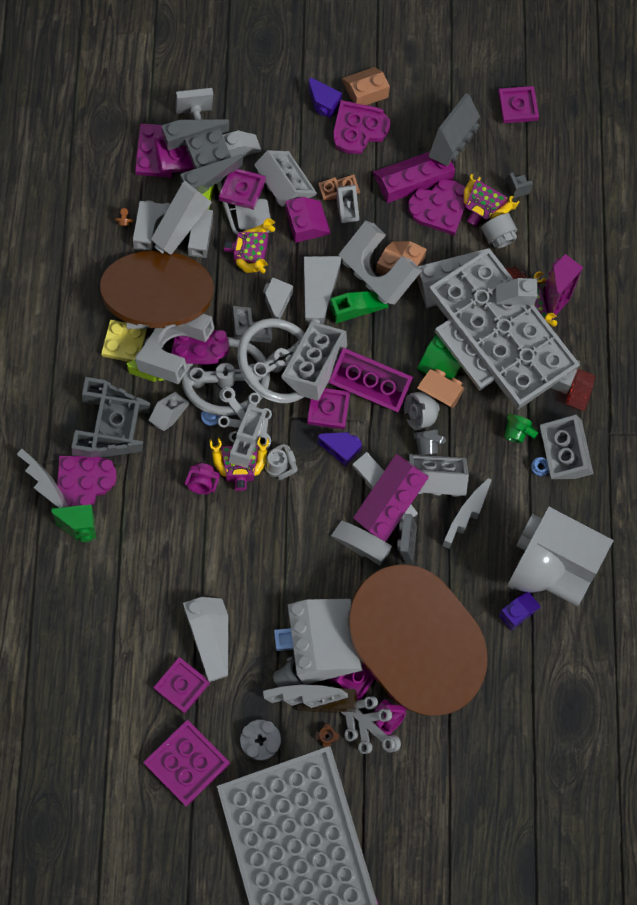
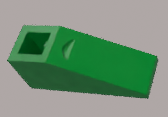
(355, 305)

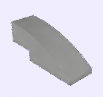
(247, 436)
(361, 542)

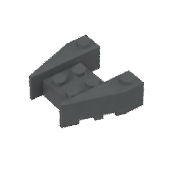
(205, 148)
(114, 422)

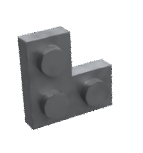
(243, 320)

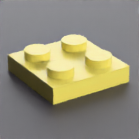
(123, 342)

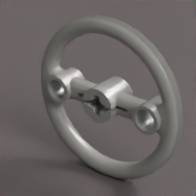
(250, 374)
(225, 377)

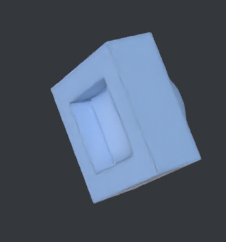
(283, 639)

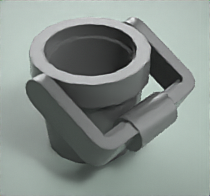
(428, 441)
(287, 674)

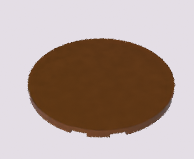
(156, 289)

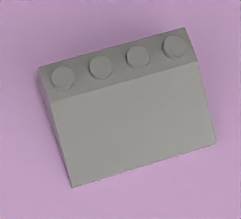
(322, 639)

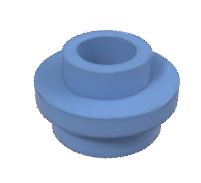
(540, 461)

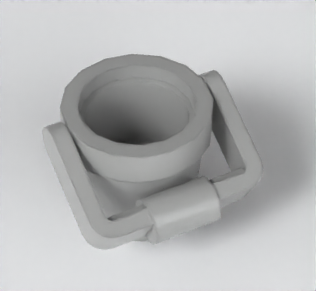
(278, 462)

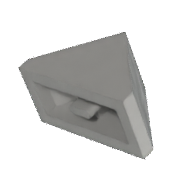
(347, 203)

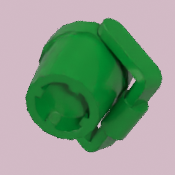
(517, 428)

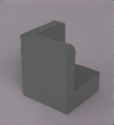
(519, 185)

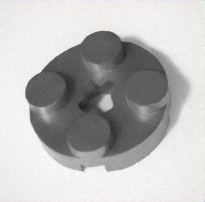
(251, 733)

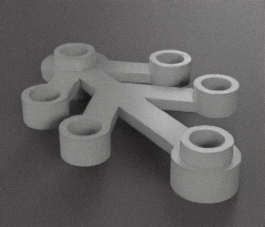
(240, 412)
(366, 724)

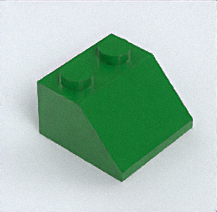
(439, 357)
(76, 521)

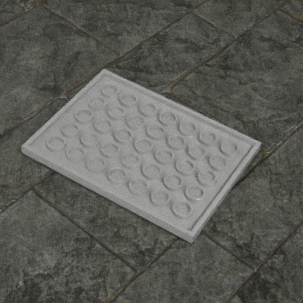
(296, 835)

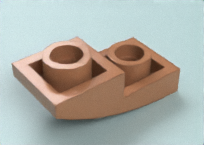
(329, 187)

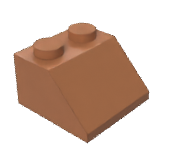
(367, 86)
(442, 388)

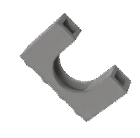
(149, 218)
(358, 255)
(166, 365)

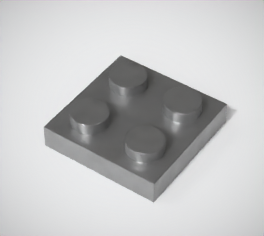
(406, 544)

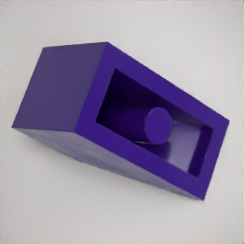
(324, 98)
(341, 446)
(519, 610)

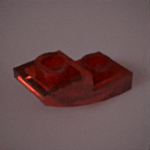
(581, 389)

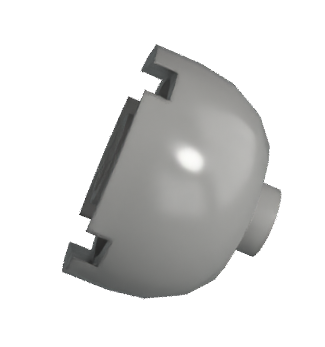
(421, 409)

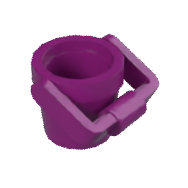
(202, 479)
(398, 716)

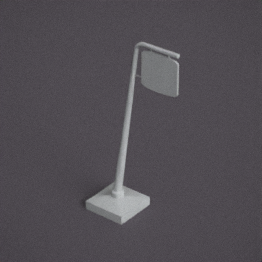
(201, 100)

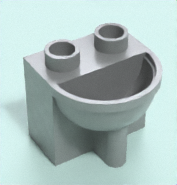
(559, 556)

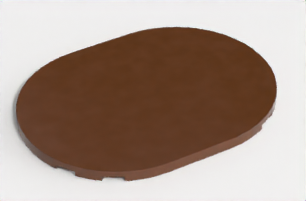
(417, 640)

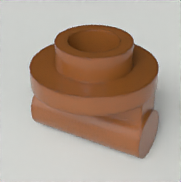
(123, 221)

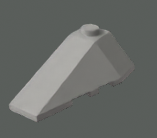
(210, 631)

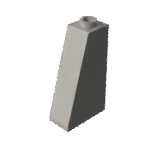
(180, 218)
(319, 284)

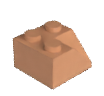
(397, 249)

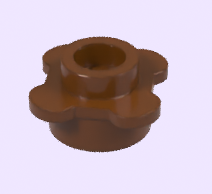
(333, 736)

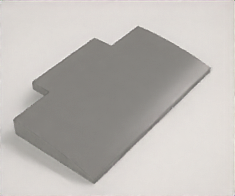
(498, 339)

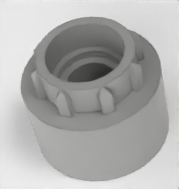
(500, 231)

